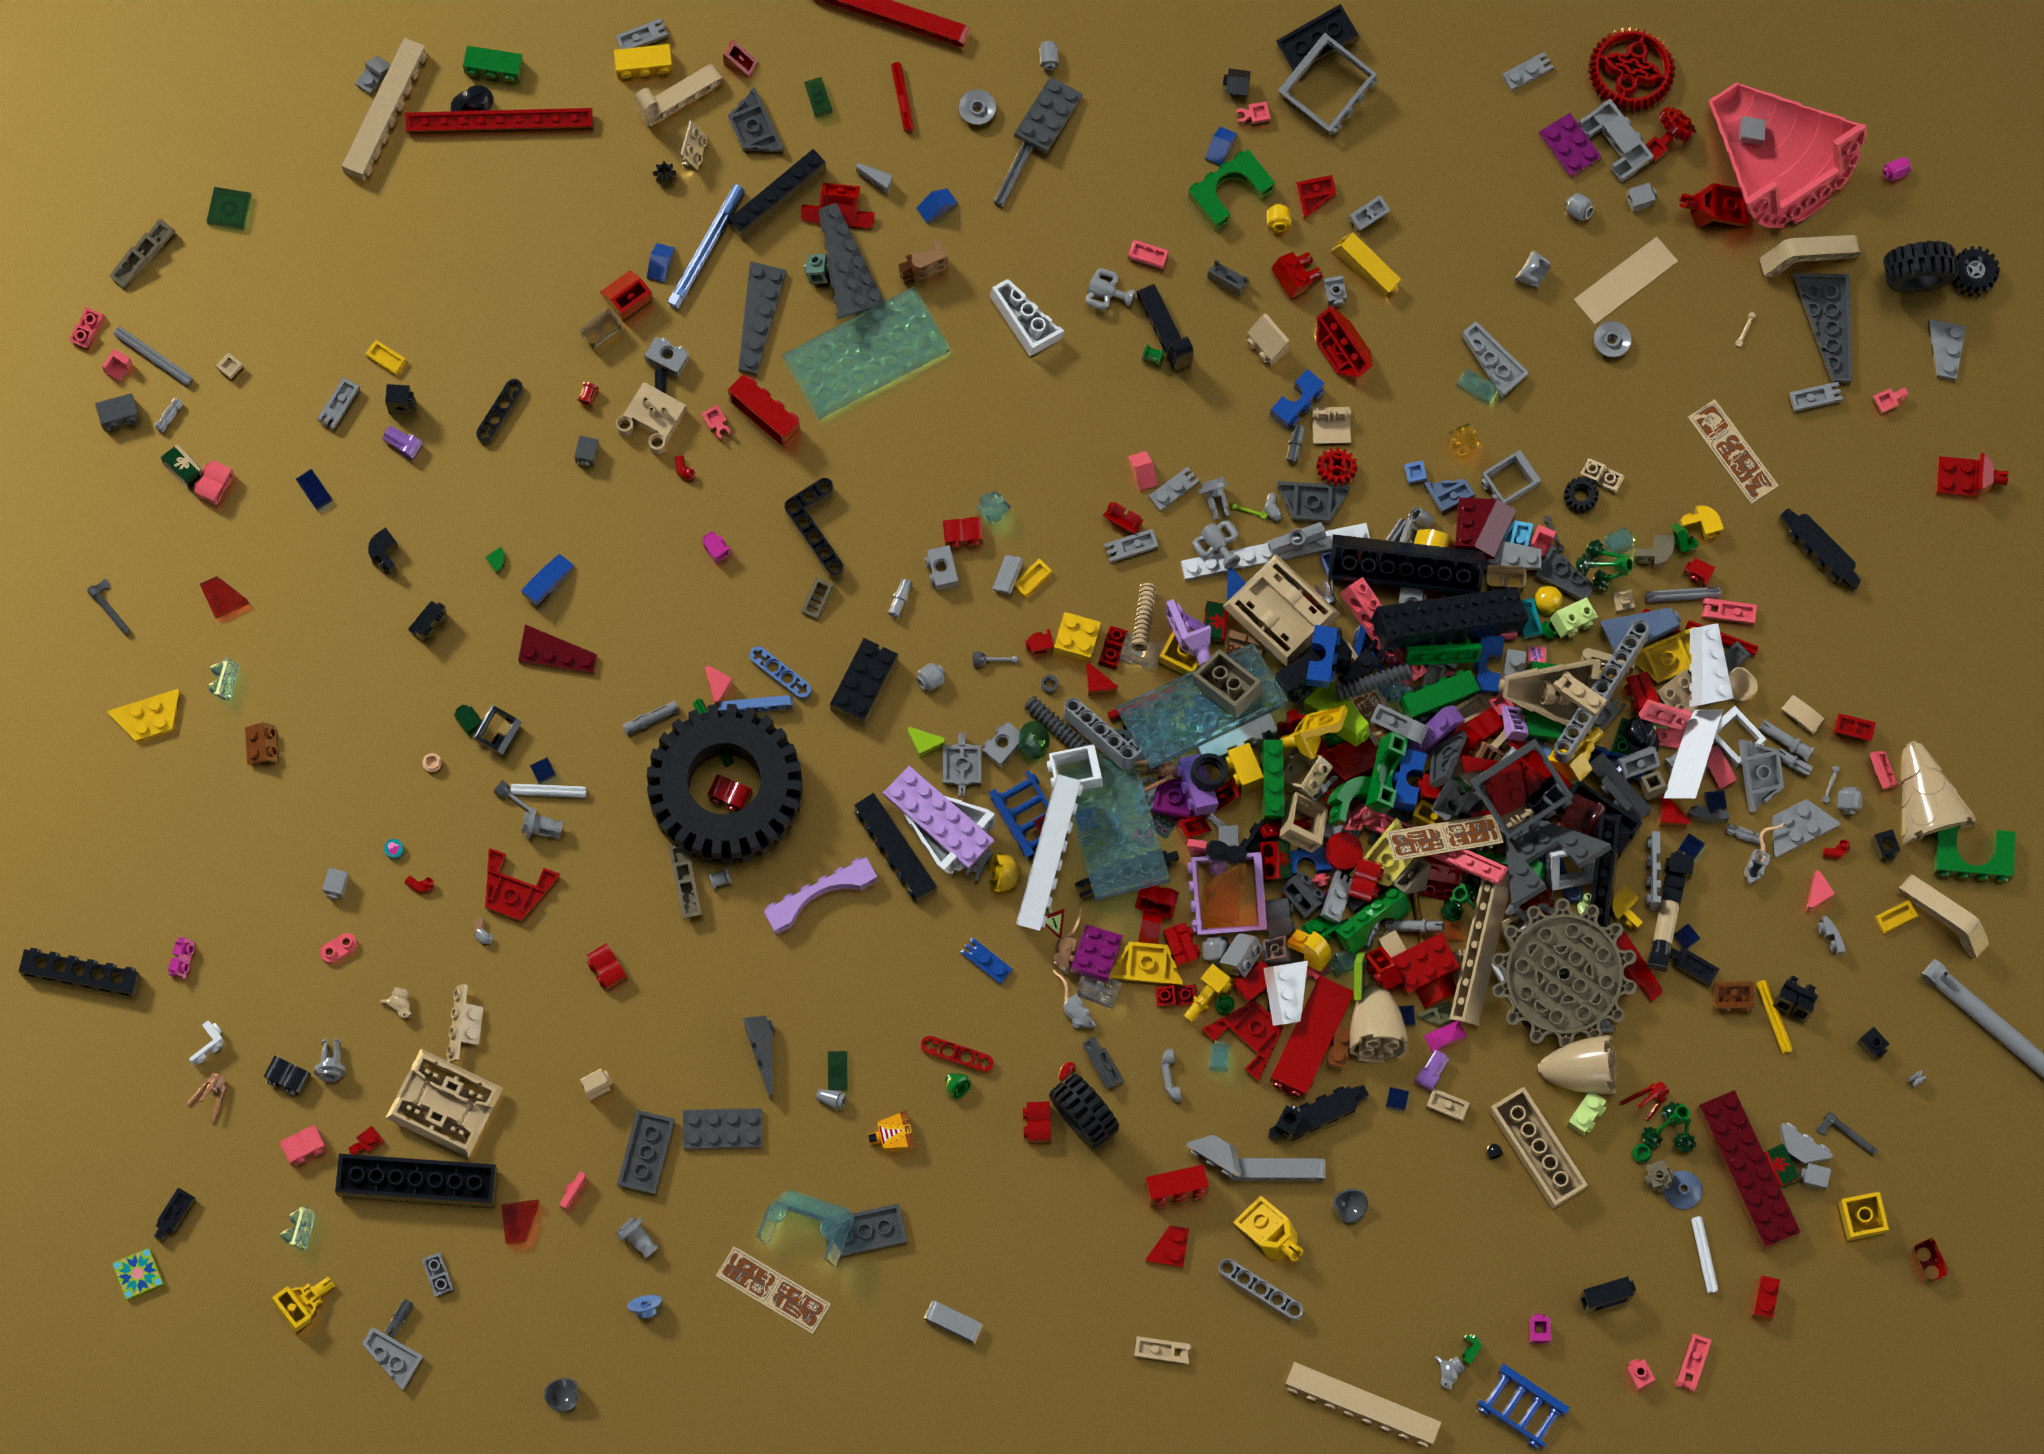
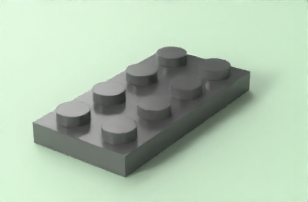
(1048, 115)
(722, 1129)
(646, 1152)
(874, 1230)

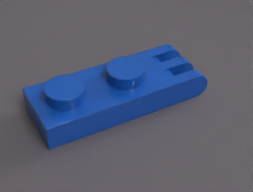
(987, 961)

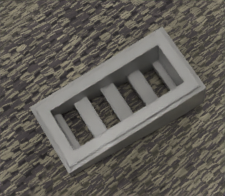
(876, 177)

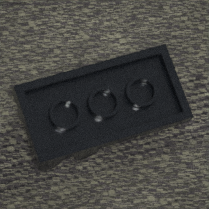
(1301, 41)

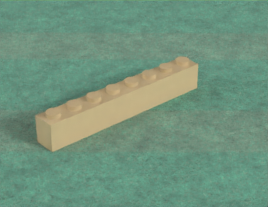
(384, 109)
(1479, 951)
(1362, 1404)

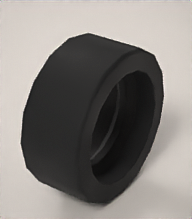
(1210, 759)

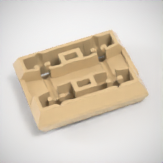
(1281, 609)
(444, 1103)

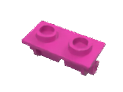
(183, 949)

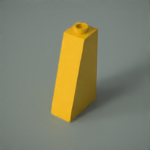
(1366, 263)

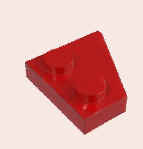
(1314, 193)
(1170, 1248)

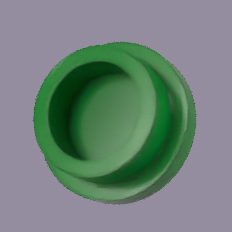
(1549, 630)
(1224, 1004)
(1642, 1153)

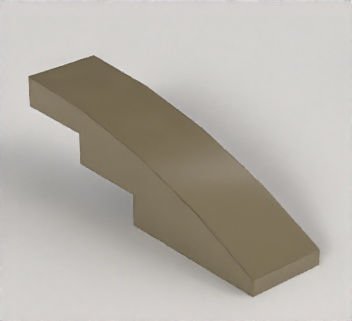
(142, 253)
(685, 882)

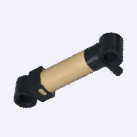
(1666, 922)

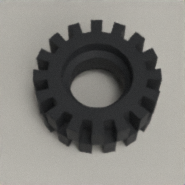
(1581, 505)

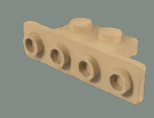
(465, 1023)

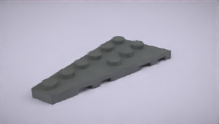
(848, 272)
(1828, 310)

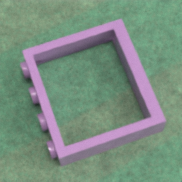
(1259, 892)

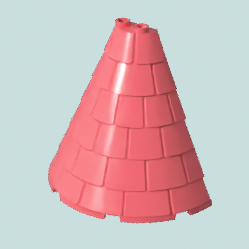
(1798, 163)

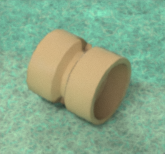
(1550, 696)

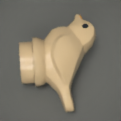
(399, 1002)

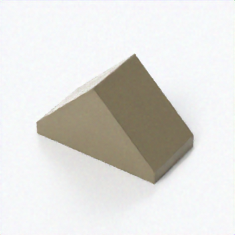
(1413, 877)

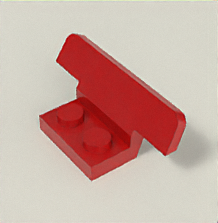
(847, 200)
(1533, 769)
(1638, 970)

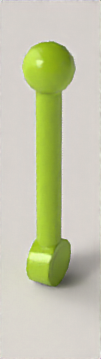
(1263, 515)

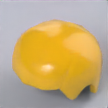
(1548, 600)

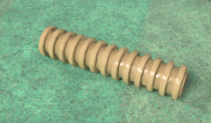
(1143, 617)

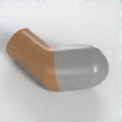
(479, 932)

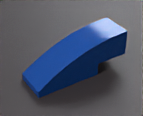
(547, 579)

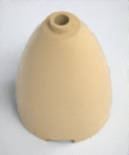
(1377, 1027)
(1583, 1066)

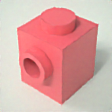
(1639, 1374)

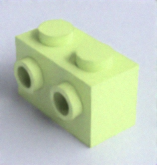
(1573, 618)
(1586, 1113)

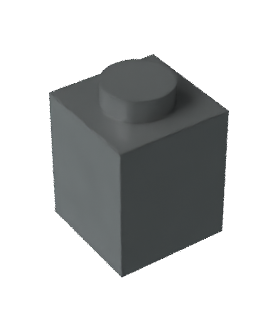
(586, 451)

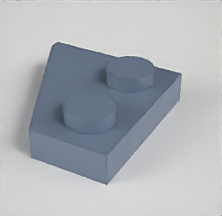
(1447, 493)

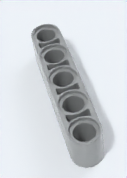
(1281, 1169)
(1255, 1281)

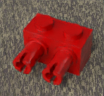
(1292, 275)

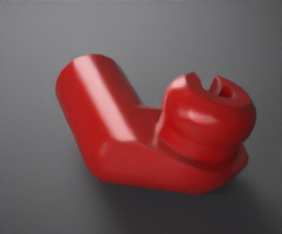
(683, 471)
(1839, 851)
(420, 886)
(1066, 1069)

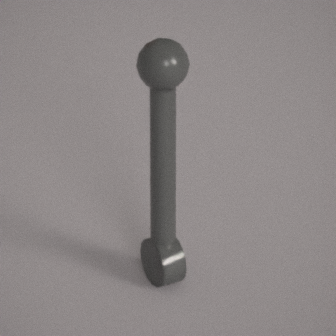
(1547, 520)

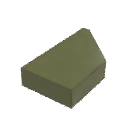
(1437, 1015)

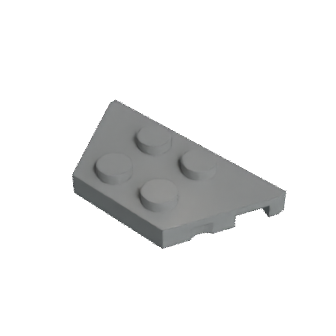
(1761, 772)
(1801, 824)

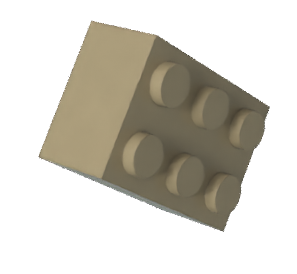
(1227, 683)

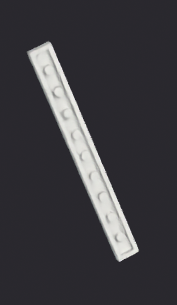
(1260, 554)

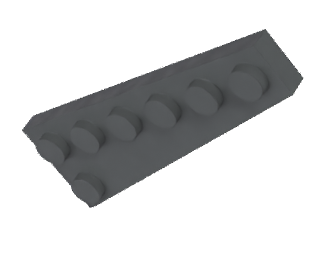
(761, 303)

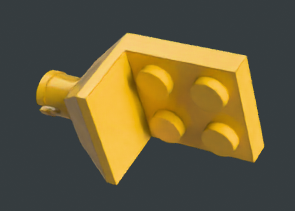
(1313, 726)
(1269, 1230)

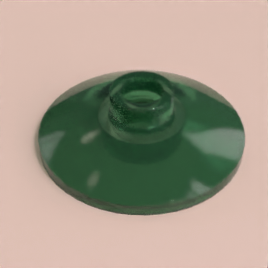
(1034, 739)

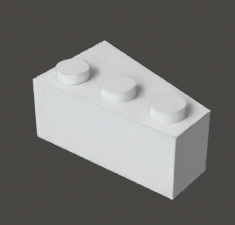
(1286, 991)

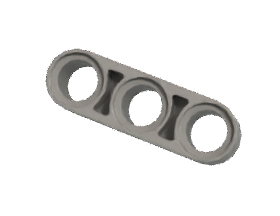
(953, 1321)

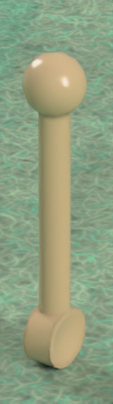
(1739, 342)

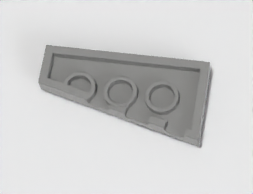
(1497, 363)
(1652, 881)

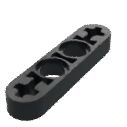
(501, 412)

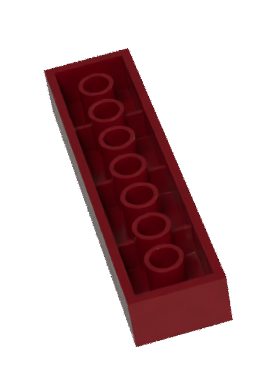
(1748, 1170)

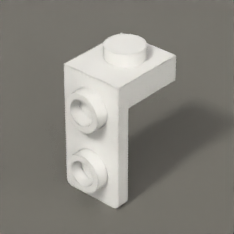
(214, 1031)

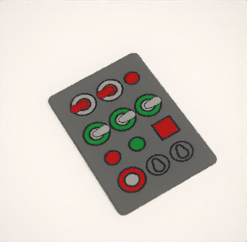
(1164, 824)

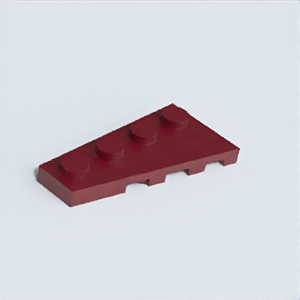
(549, 651)

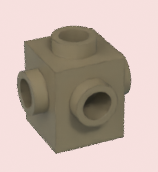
(1659, 1169)

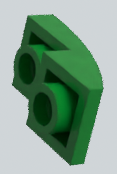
(1620, 742)

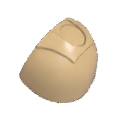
(1742, 684)

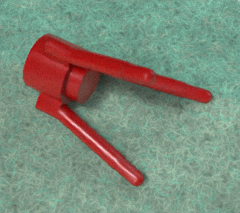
(1657, 1092)

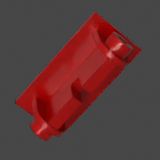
(1115, 514)

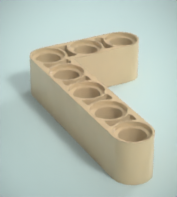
(656, 108)
(1808, 249)
(1948, 912)

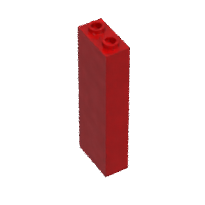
(1311, 1037)

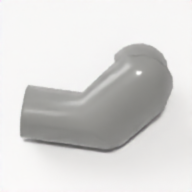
(1271, 508)

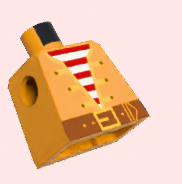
(894, 1133)

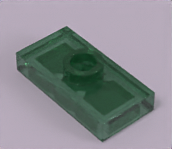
(818, 97)
(837, 1071)

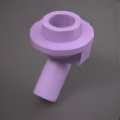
(1217, 868)

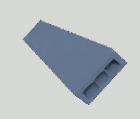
(1660, 624)

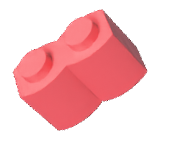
(214, 482)
(302, 1145)

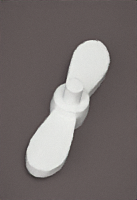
(1216, 821)

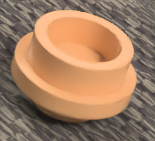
(432, 762)

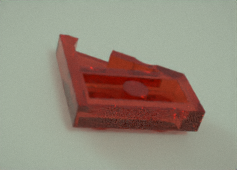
(222, 597)
(518, 1220)

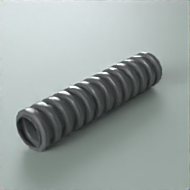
(1373, 682)
(1054, 723)

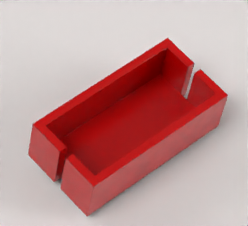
(764, 410)

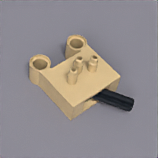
(653, 412)

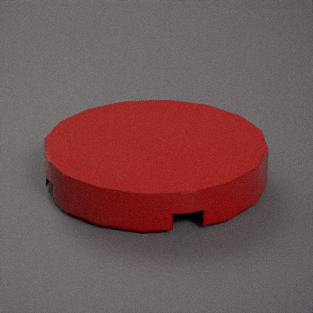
(1343, 851)

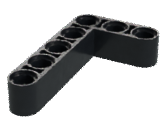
(1177, 349)
(812, 529)

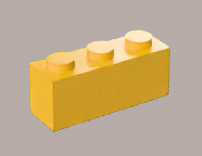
(643, 61)

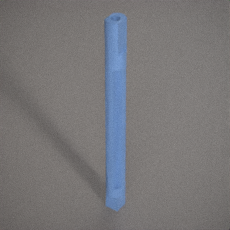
(706, 246)

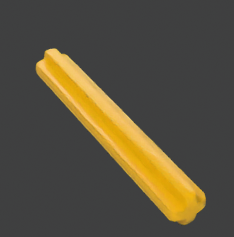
(1774, 1016)

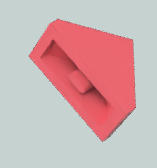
(1143, 470)
(718, 683)
(1819, 892)

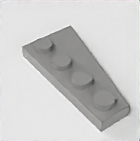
(1516, 555)

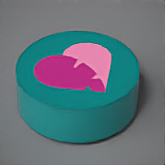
(393, 848)

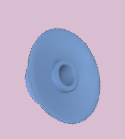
(645, 1305)

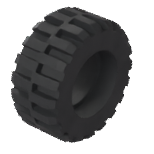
(1920, 266)
(1084, 1110)

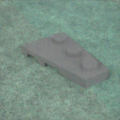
(1947, 347)
(393, 1356)

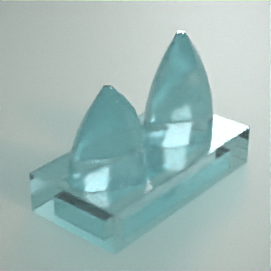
(1477, 386)
(226, 675)
(303, 1222)

